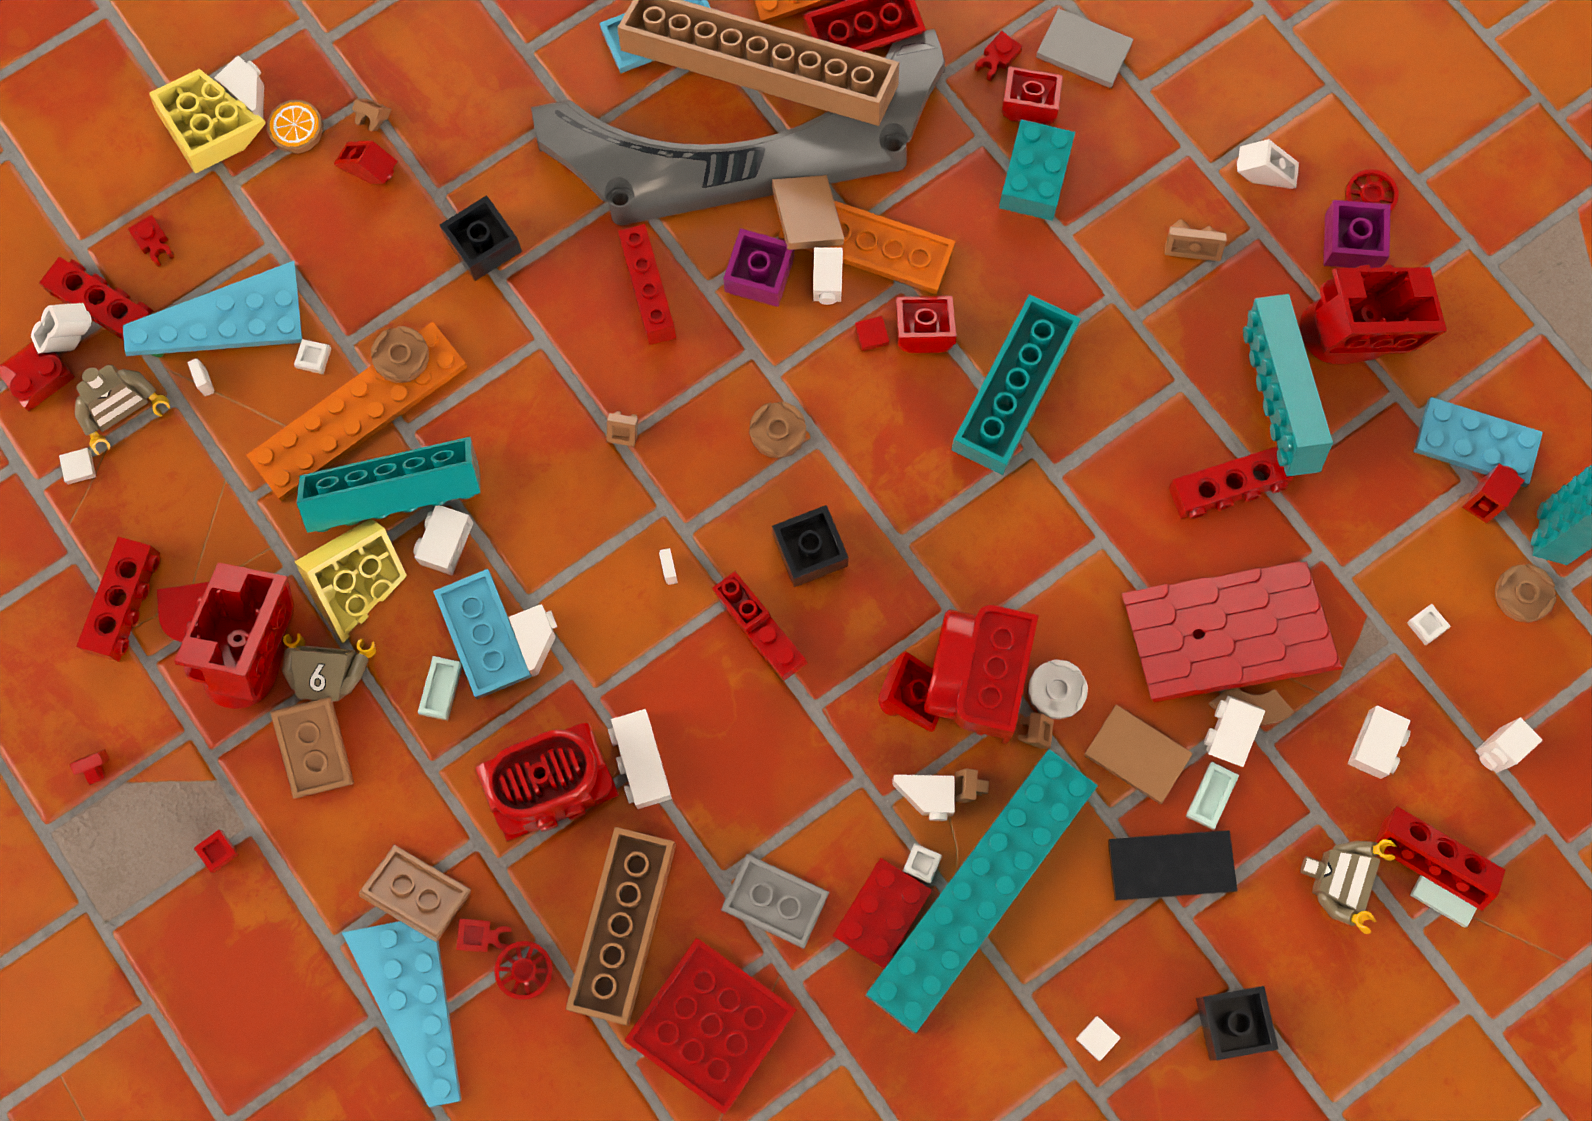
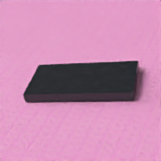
(1172, 865)

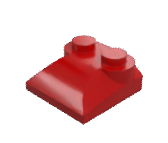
(1031, 96)
(925, 324)
(34, 375)
(907, 690)

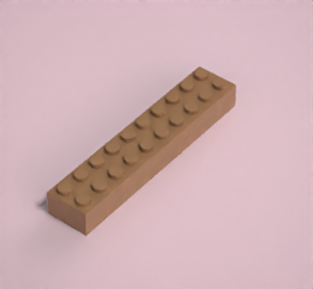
(761, 57)

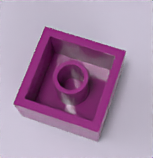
(1356, 234)
(758, 267)

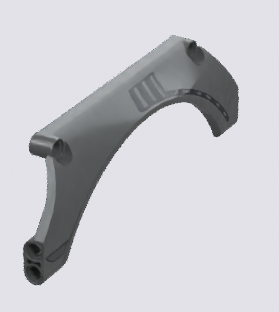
(663, 178)

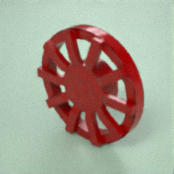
(1372, 191)
(523, 970)

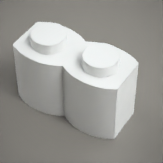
(61, 328)

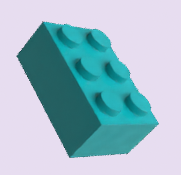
(1036, 170)

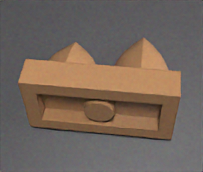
(1193, 243)

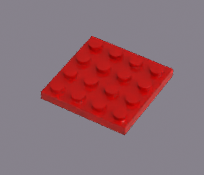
(710, 1025)

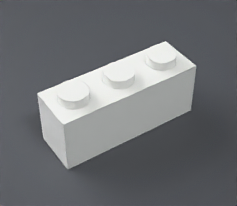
(639, 759)

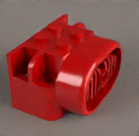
(1372, 314)
(237, 635)
(982, 669)
(546, 780)

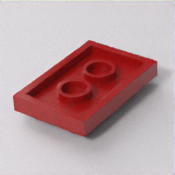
(882, 913)

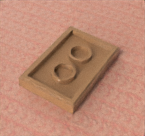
(807, 212)
(312, 747)
(1138, 754)
(415, 893)

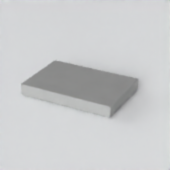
(1084, 48)
(775, 901)

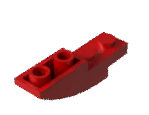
(759, 626)

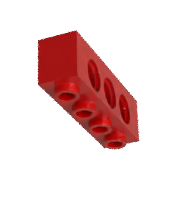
(66, 275)
(647, 284)
(1191, 503)
(115, 583)
(1441, 858)

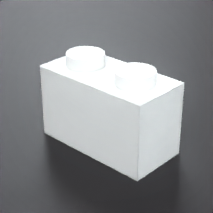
(443, 539)
(1234, 730)
(1380, 742)
(1508, 745)

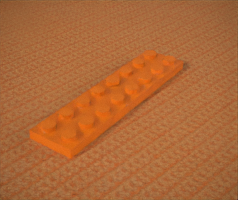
(350, 418)

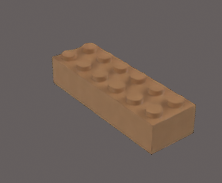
(621, 926)

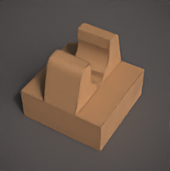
(367, 108)
(622, 429)
(1039, 730)
(968, 786)

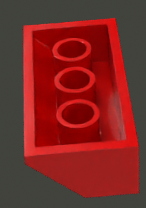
(865, 23)

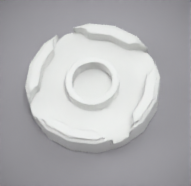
(1057, 689)

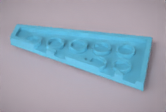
(243, 314)
(411, 993)

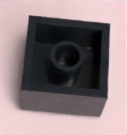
(480, 238)
(810, 546)
(1237, 1023)

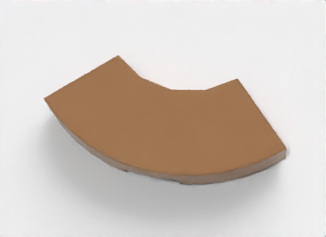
(1273, 704)

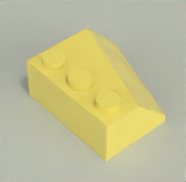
(205, 119)
(351, 575)

